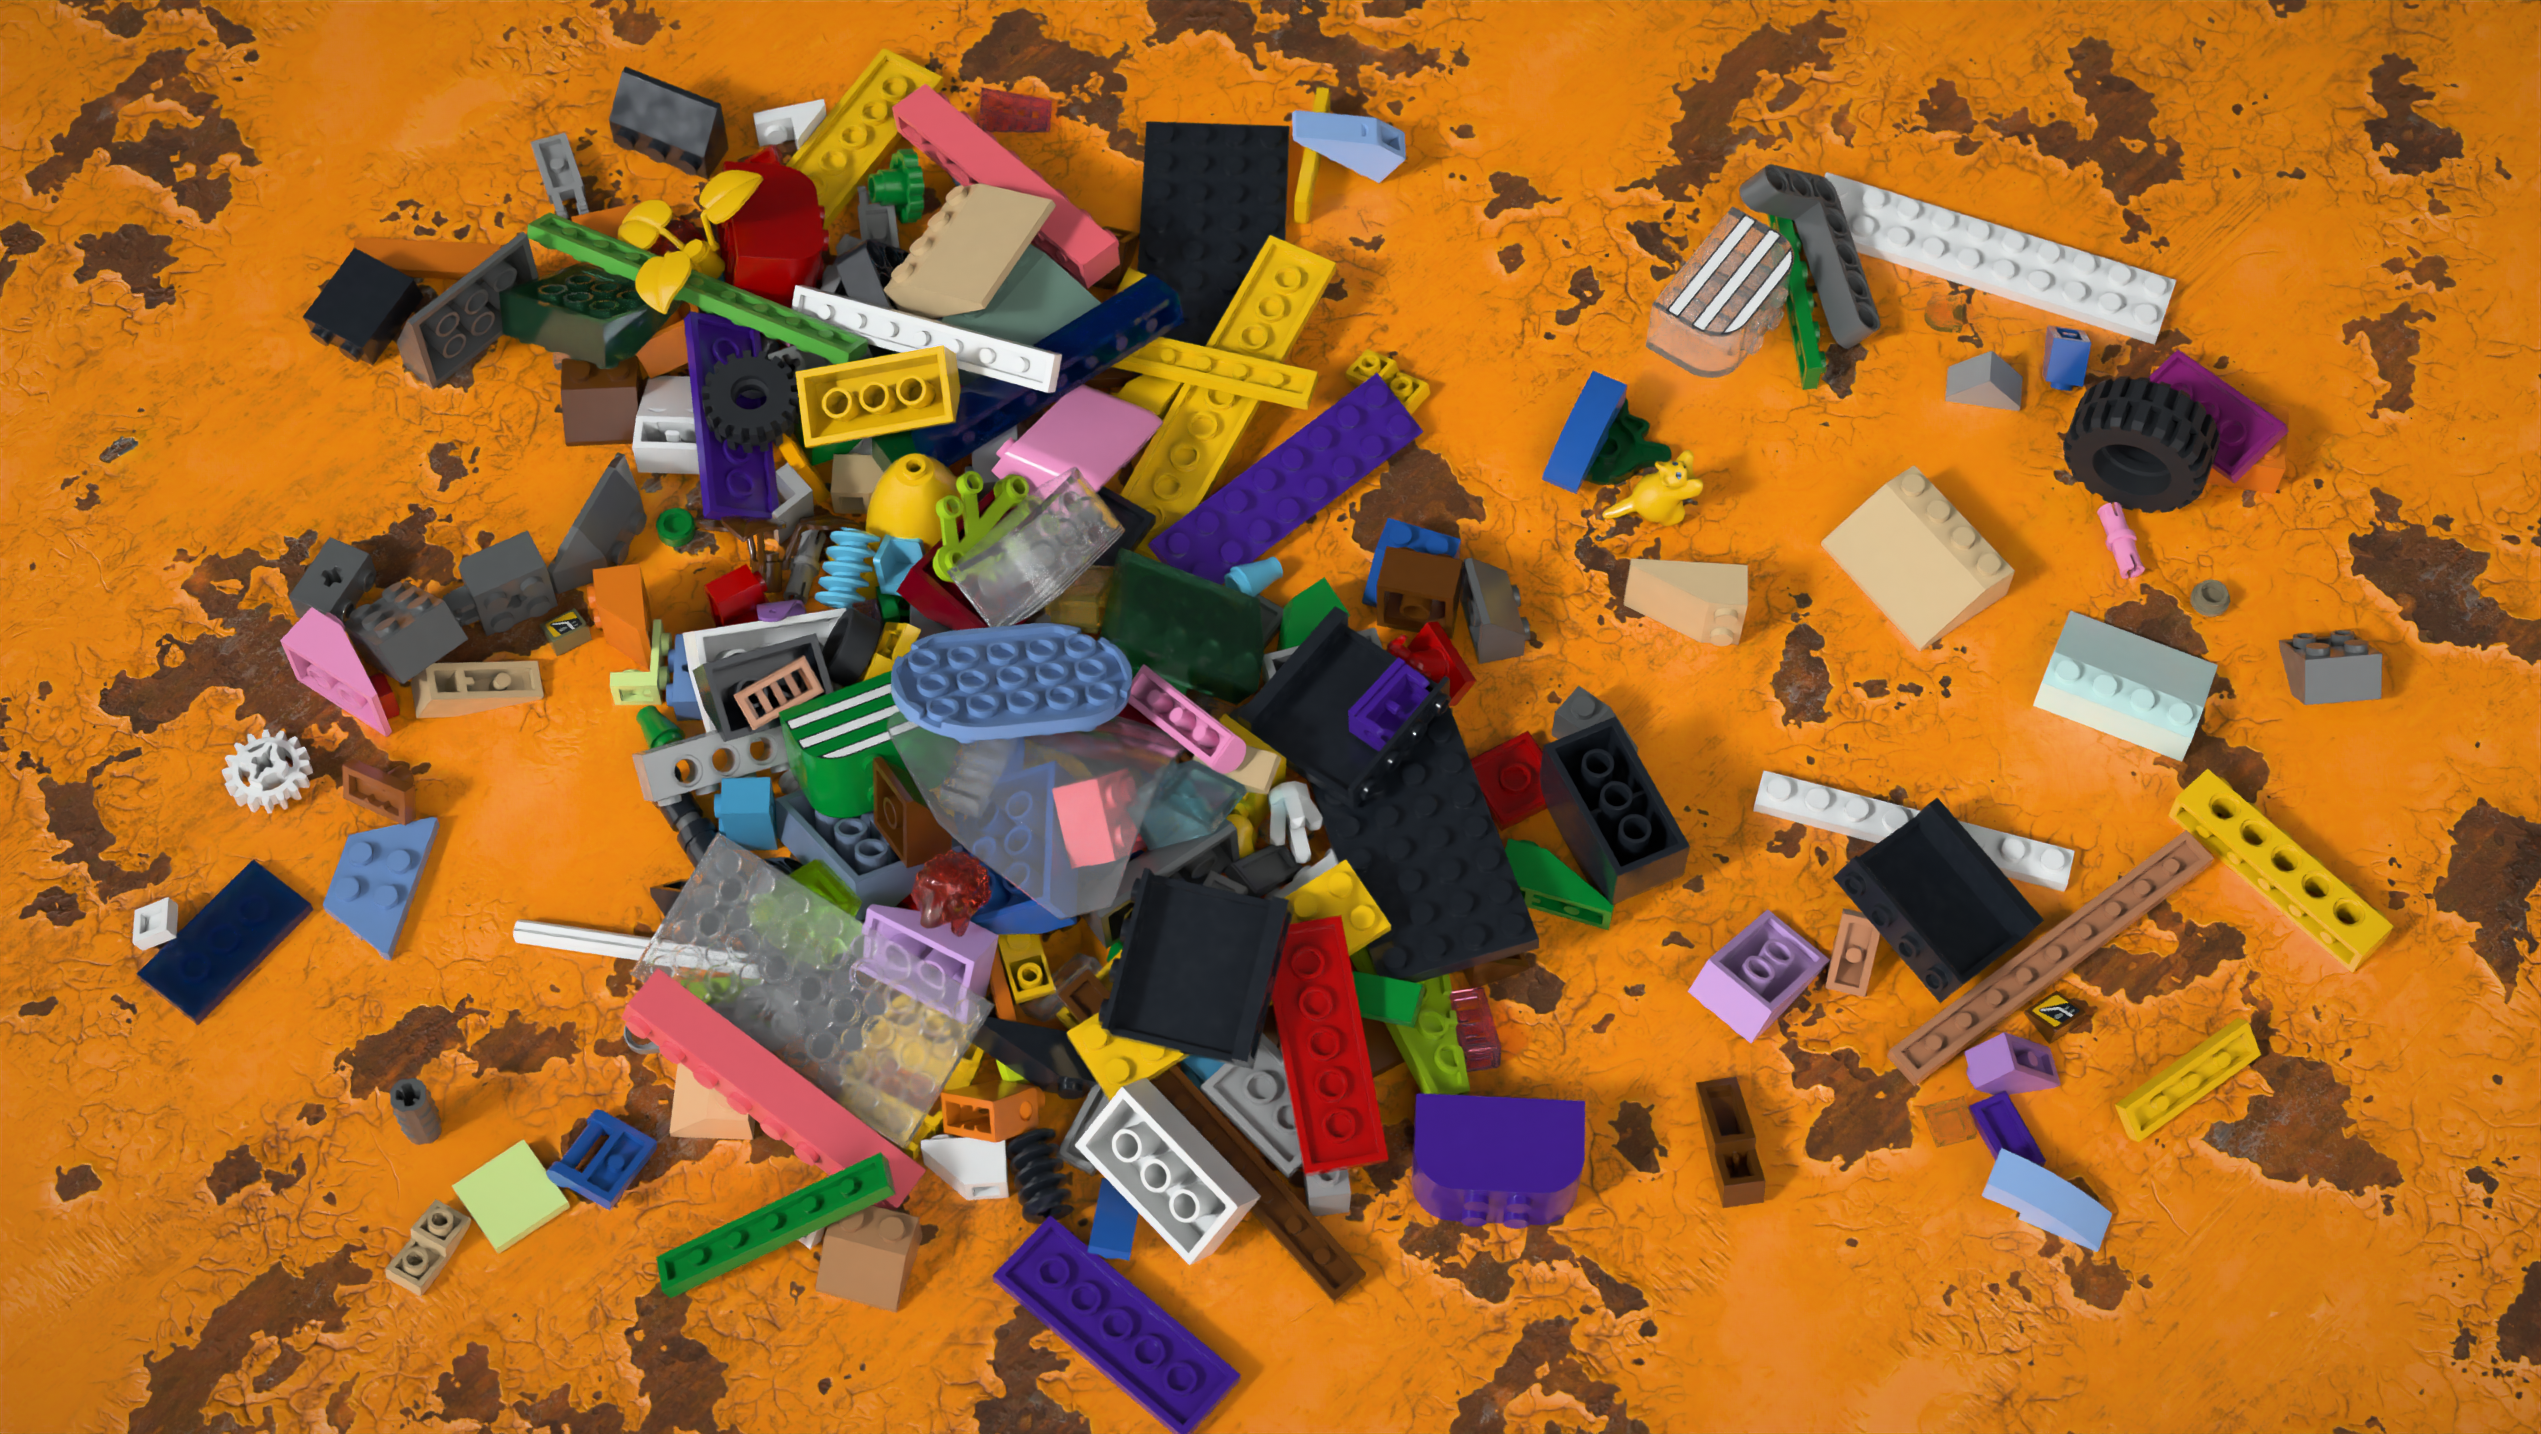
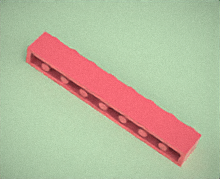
(977, 158)
(760, 1084)

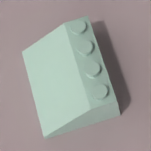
(2126, 686)

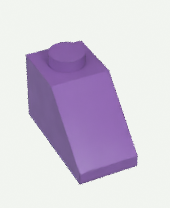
(2011, 1066)

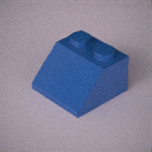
(1402, 534)

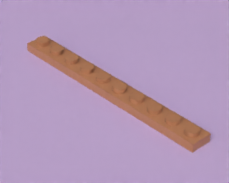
(2049, 958)

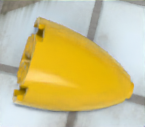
(907, 500)

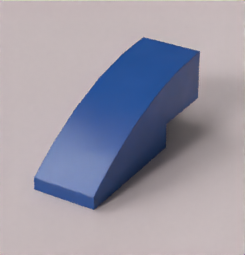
(1585, 432)

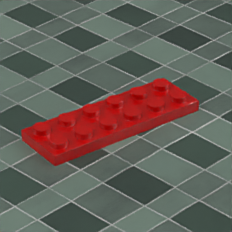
(1326, 1051)

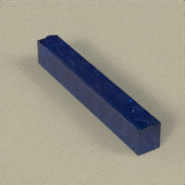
(1087, 349)

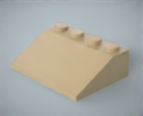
(967, 250)
(1919, 559)

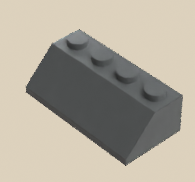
(1181, 861)

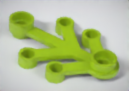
(974, 527)

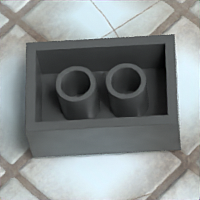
(404, 631)

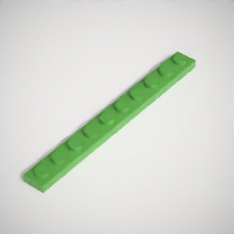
(702, 290)

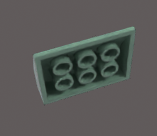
(1028, 305)

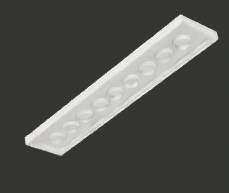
(2004, 261)

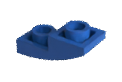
(1113, 1224)

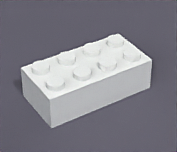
(1167, 1170)

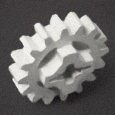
(267, 771)

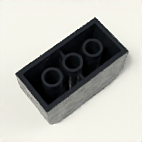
(1611, 812)

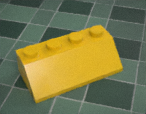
(878, 396)

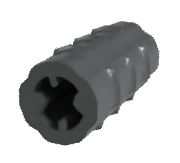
(415, 1111)

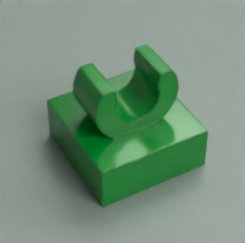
(891, 608)

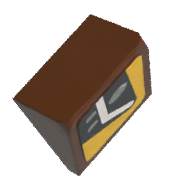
(2055, 1016)

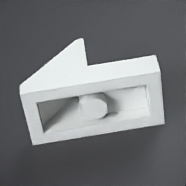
(789, 123)

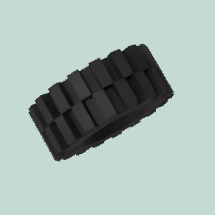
(756, 425)

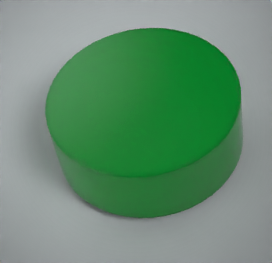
(676, 527)

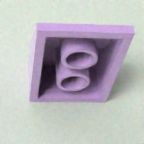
(962, 958)
(1757, 975)

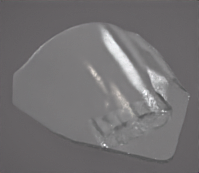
(1044, 808)

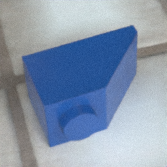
(2065, 357)

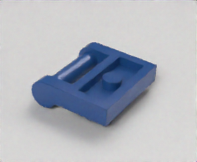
(612, 1166)

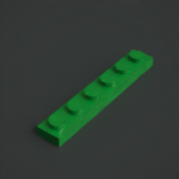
(1799, 308)
(775, 1225)

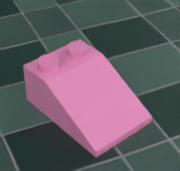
(331, 667)

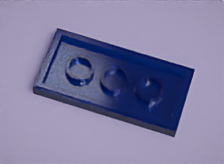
(225, 942)

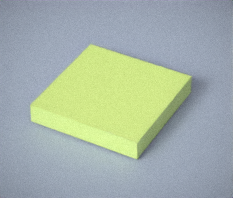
(510, 1196)

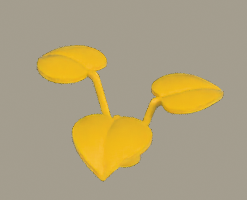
(665, 276)

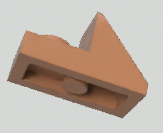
(1852, 954)

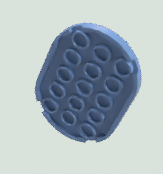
(1011, 682)

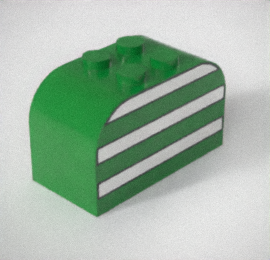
(834, 745)

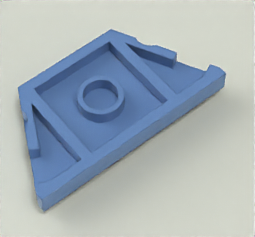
(379, 881)

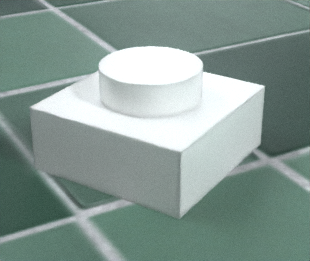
(155, 923)

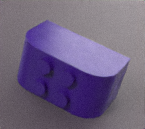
(1497, 1158)

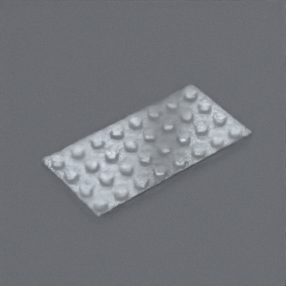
(817, 988)

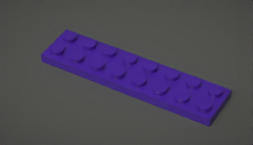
(1289, 484)

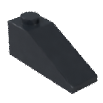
(1038, 1055)

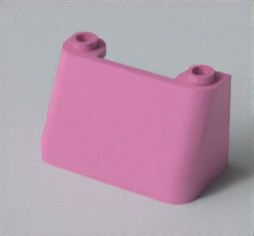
(1080, 431)

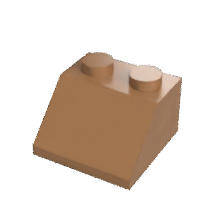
(869, 1257)

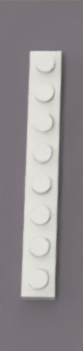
(909, 332)
(1877, 819)

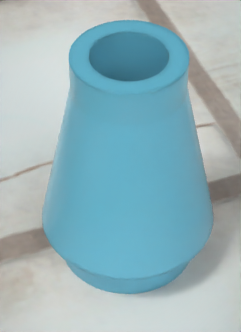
(1254, 576)

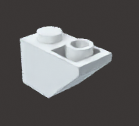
(969, 1165)

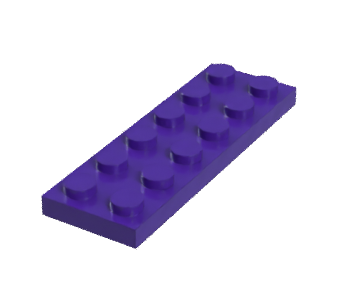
(729, 478)
(1116, 1328)

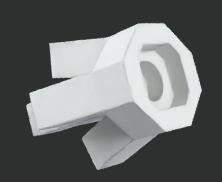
(1293, 810)

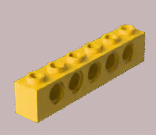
(2285, 890)

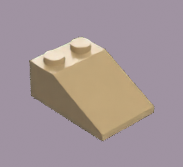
(1691, 597)

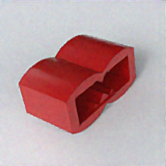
(735, 596)

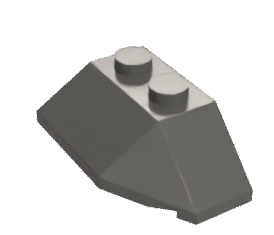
(601, 530)

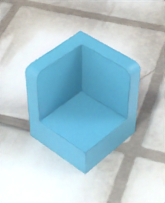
(895, 560)

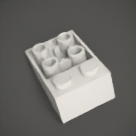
(666, 428)

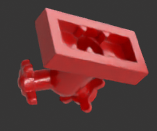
(1435, 657)

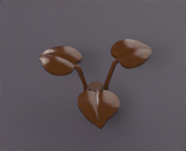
(768, 561)

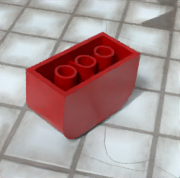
(775, 235)

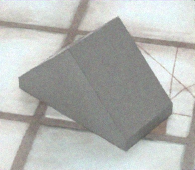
(1984, 382)

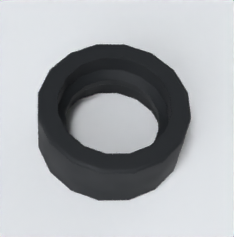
(850, 646)

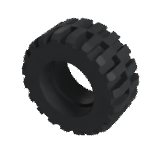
(2141, 444)

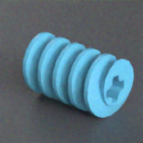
(846, 568)

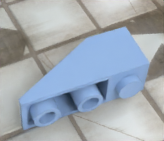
(1353, 141)

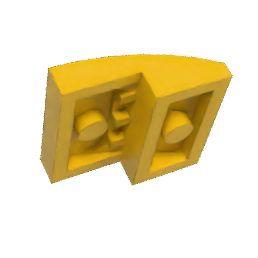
(893, 642)

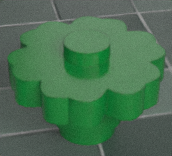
(900, 186)

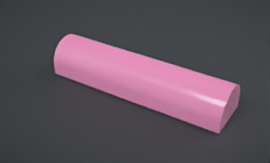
(1186, 722)

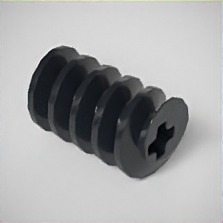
(1035, 1176)

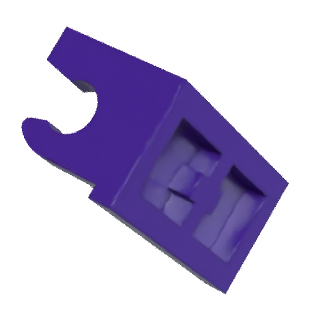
(1387, 704)

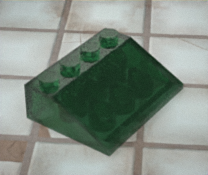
(582, 314)
(1185, 627)

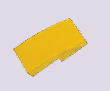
(1407, 389)

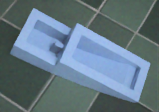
(2047, 1200)

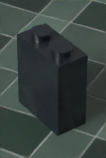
(362, 307)

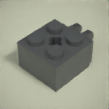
(502, 586)

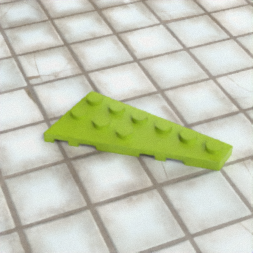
(1432, 1045)

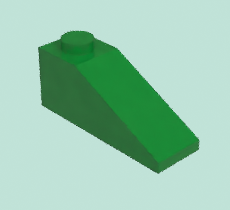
(1554, 887)

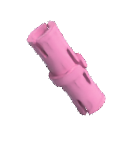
(2121, 540)

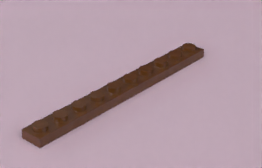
(1277, 1207)

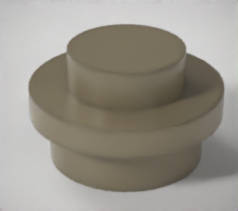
(2210, 598)

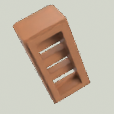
(807, 675)

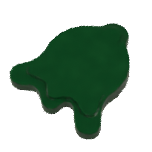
(1626, 450)

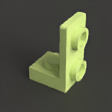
(640, 687)

